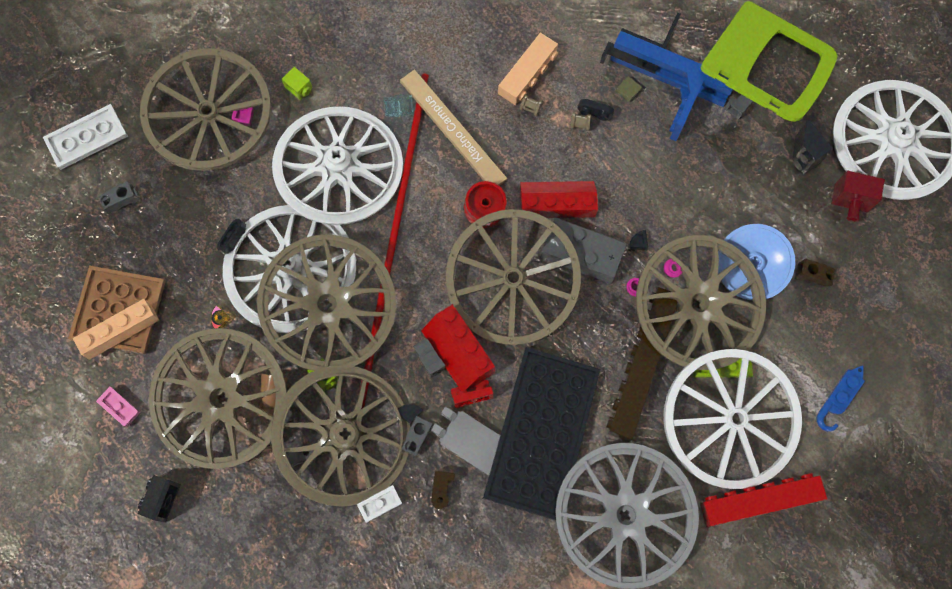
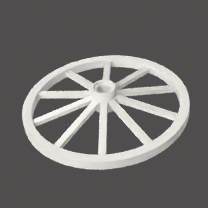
(795, 414)

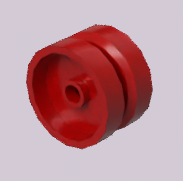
(484, 193)

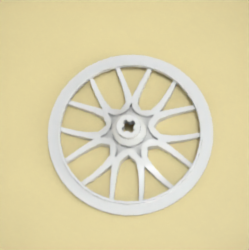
(891, 140)
(337, 170)
(283, 280)

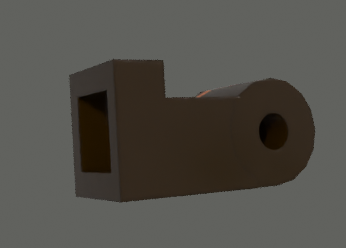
(815, 272)
(440, 487)

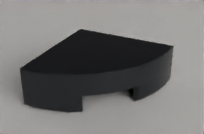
(639, 241)
(410, 412)

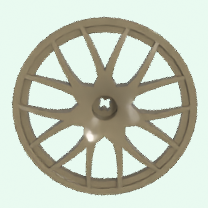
(331, 291)
(708, 298)
(208, 398)
(331, 440)

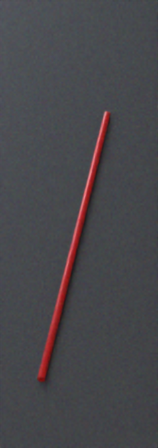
(396, 224)

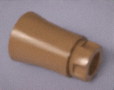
(268, 402)

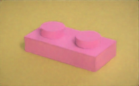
(118, 407)

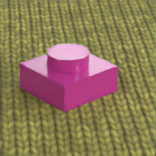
(243, 116)

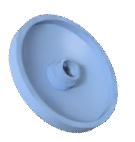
(769, 254)

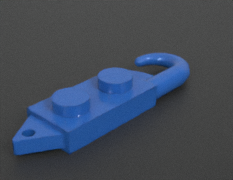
(841, 396)

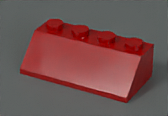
(560, 199)
(458, 349)

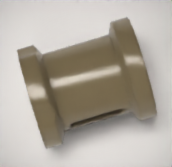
(531, 105)
(580, 121)

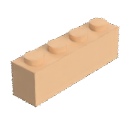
(528, 68)
(116, 329)

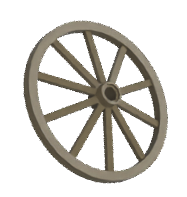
(203, 107)
(478, 225)

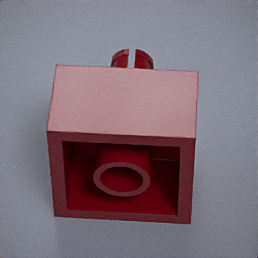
(857, 193)

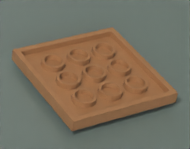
(111, 292)

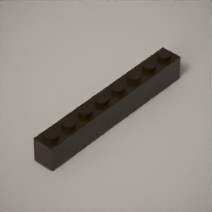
(640, 372)

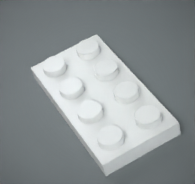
(85, 137)

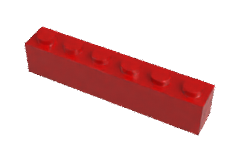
(764, 500)

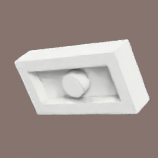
(379, 504)

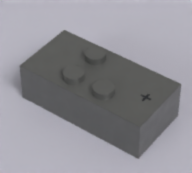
(596, 253)

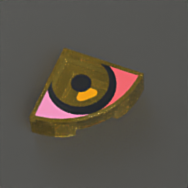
(219, 317)

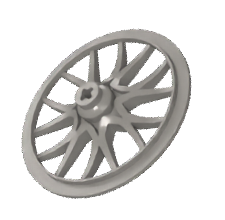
(637, 511)

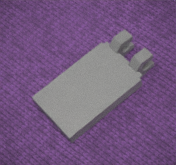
(468, 439)

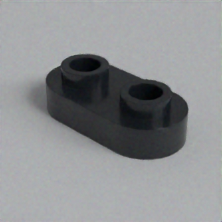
(600, 110)
(231, 236)

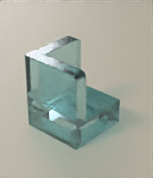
(398, 105)

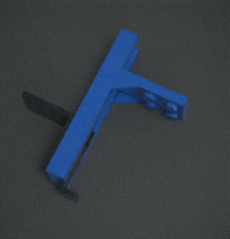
(668, 67)

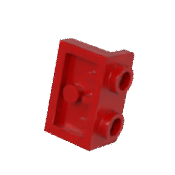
(477, 394)

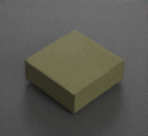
(629, 88)

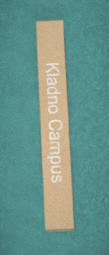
(452, 128)

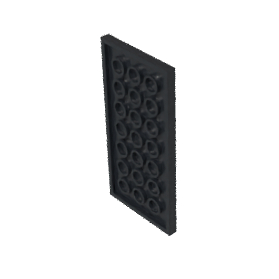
(541, 432)

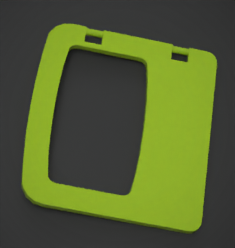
(743, 43)

